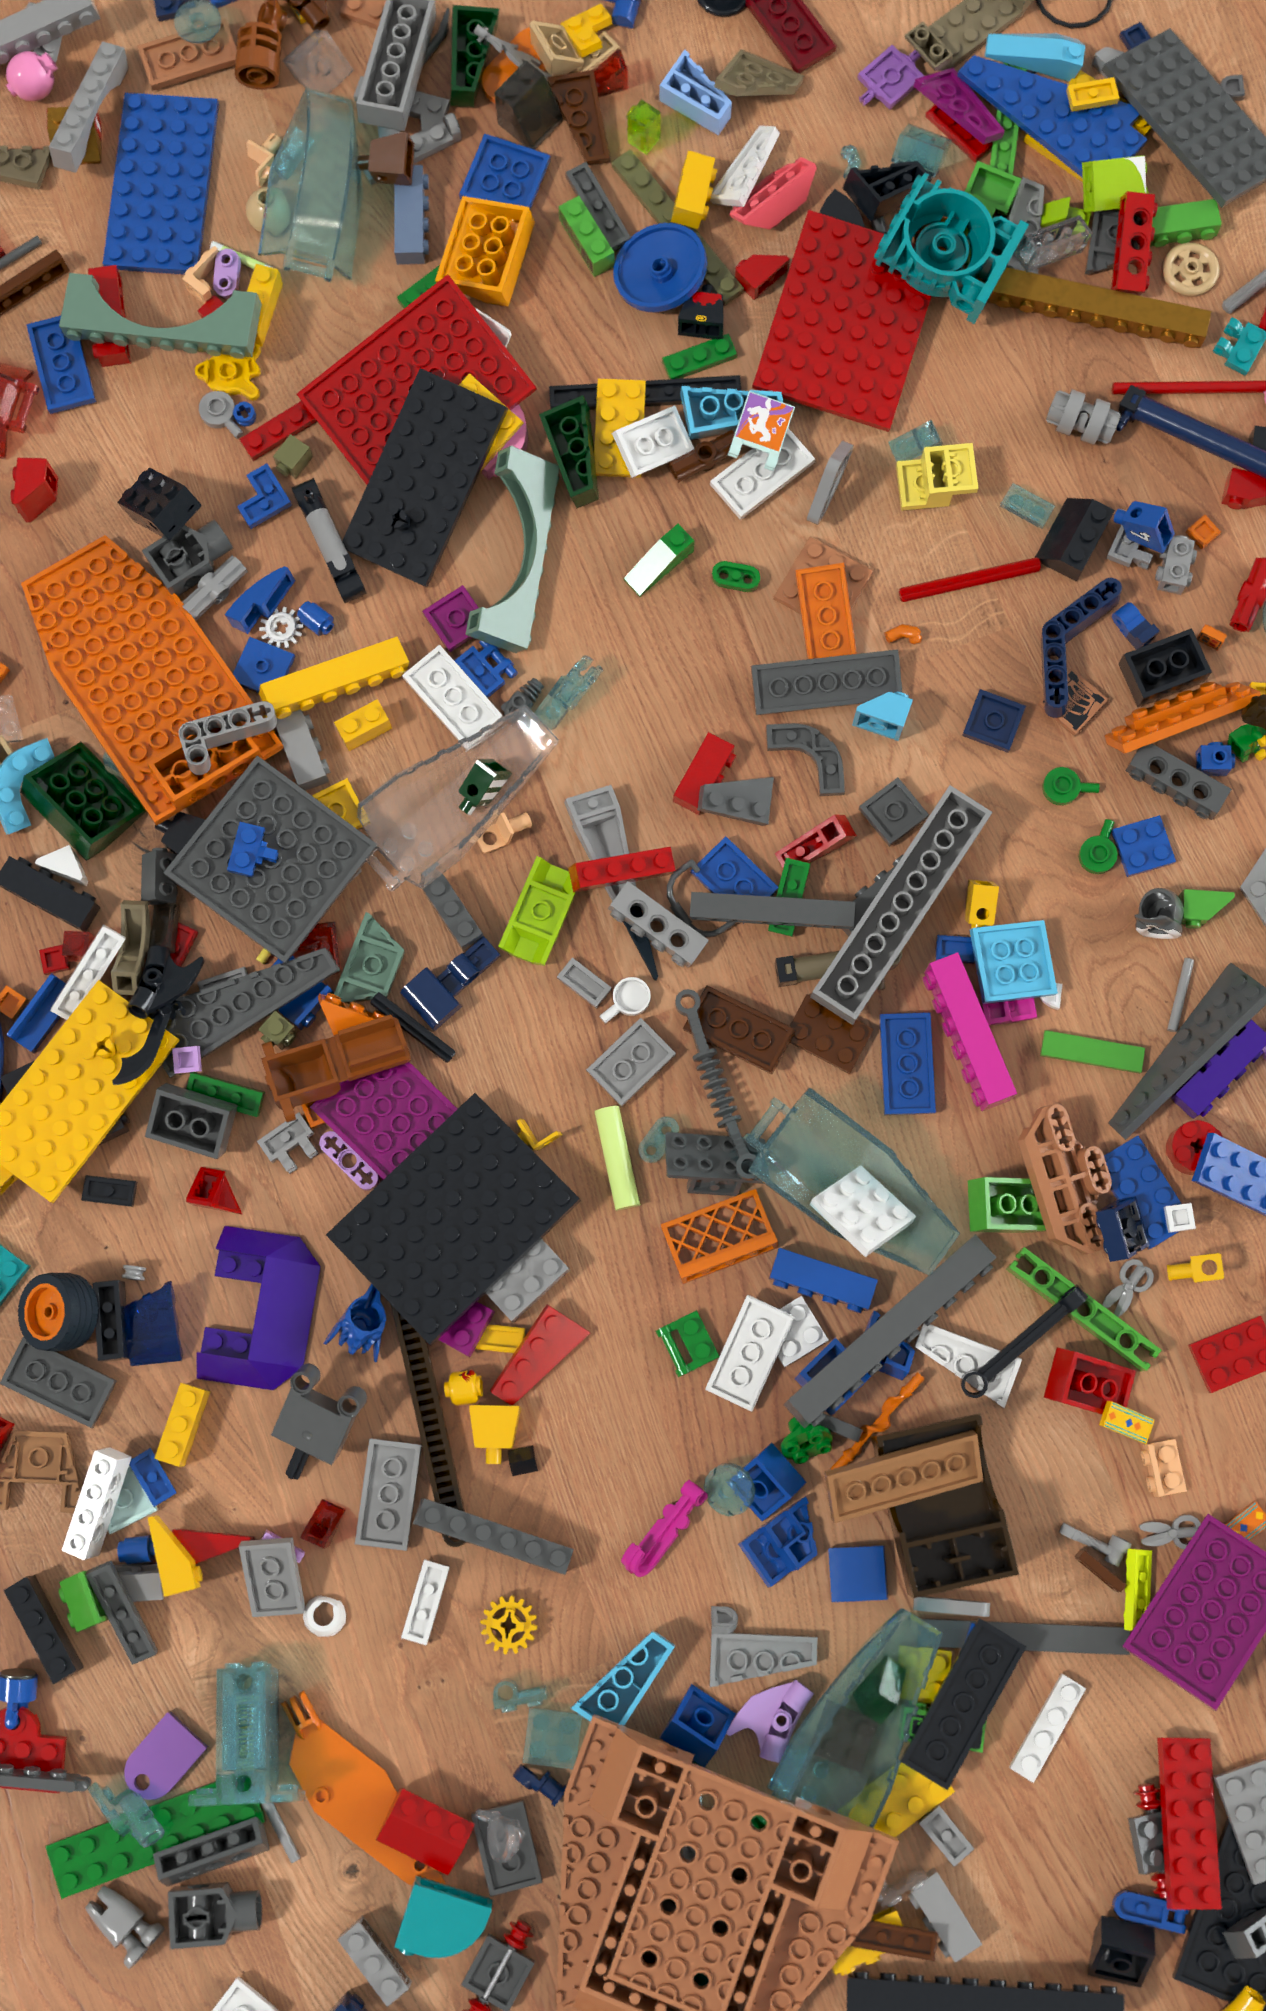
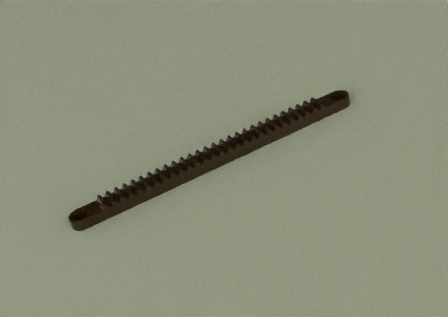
(429, 1418)

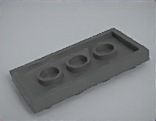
(58, 1383)

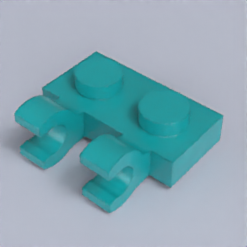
(1246, 348)

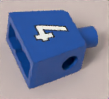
(1146, 525)

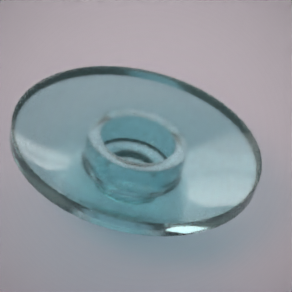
(197, 13)

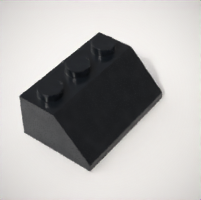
(1074, 536)

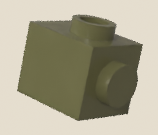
(278, 1031)

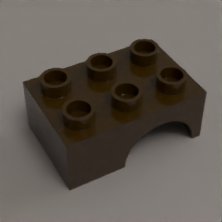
(953, 1535)

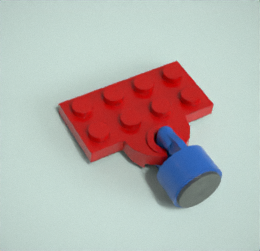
(21, 1730)

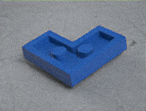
(269, 498)

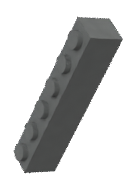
(493, 1536)

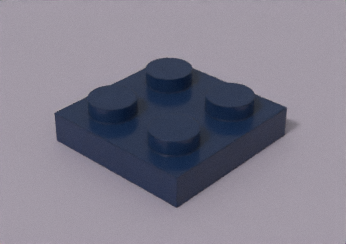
(994, 720)

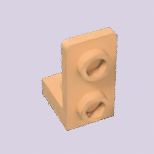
(194, 275)

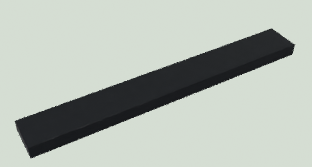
(656, 393)

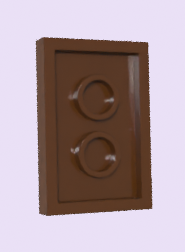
(828, 1035)

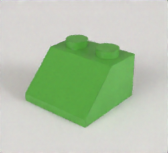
(82, 1602)

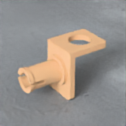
(263, 155)
(504, 831)

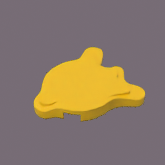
(231, 374)

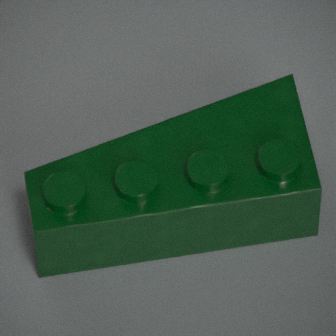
(467, 54)
(572, 444)

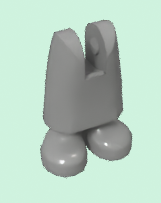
(119, 1921)

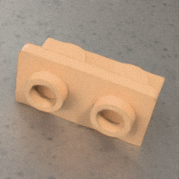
(1163, 1468)

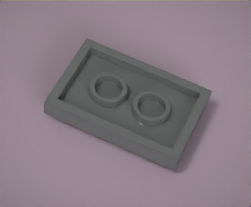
(523, 1868)

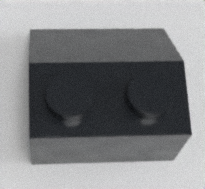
(1122, 1951)

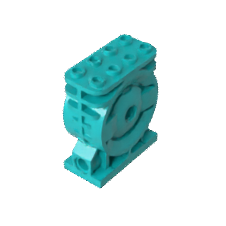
(939, 271)

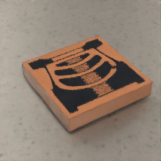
(1082, 703)

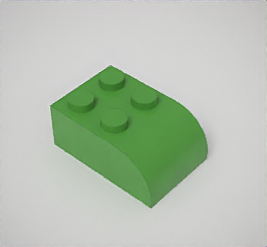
(1003, 1206)

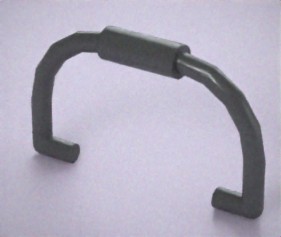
(679, 911)

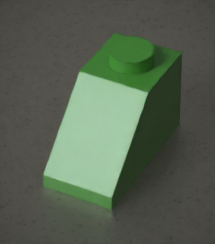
(1202, 905)

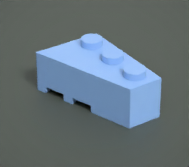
(694, 95)

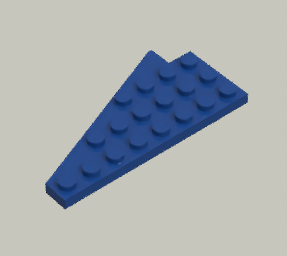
(1044, 112)

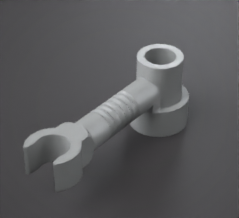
(1113, 1550)

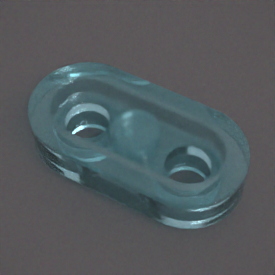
(656, 1139)

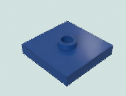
(261, 664)

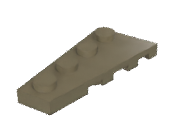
(24, 165)

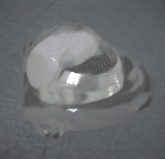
(503, 1835)

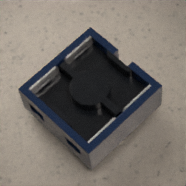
(1122, 1229)

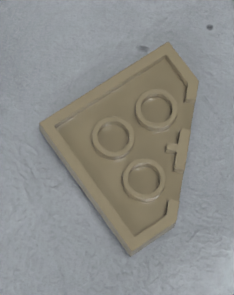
(756, 76)

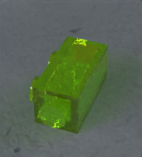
(643, 126)

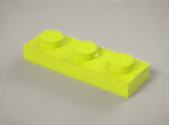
(1137, 1585)

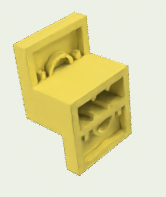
(937, 476)

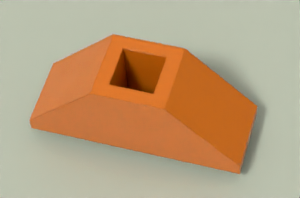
(344, 1015)

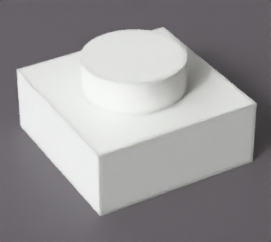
(1179, 1217)

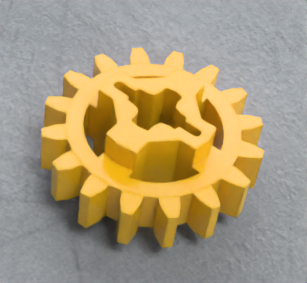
(496, 1623)

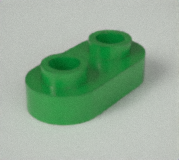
(736, 575)

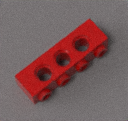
(1132, 205)

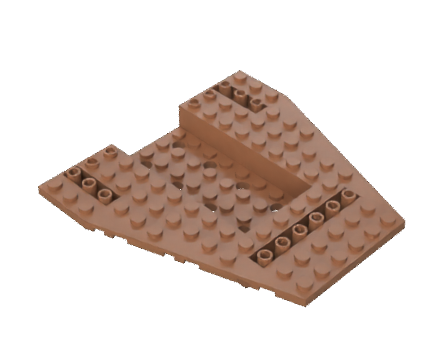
(623, 1833)

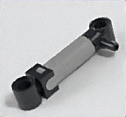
(329, 541)

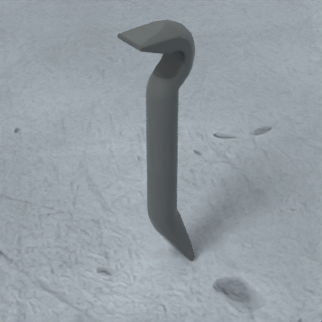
(439, 37)

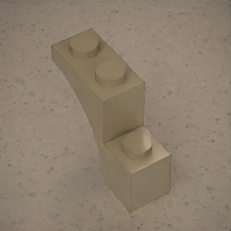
(131, 955)

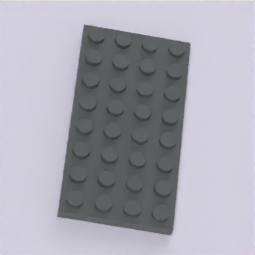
(1192, 115)

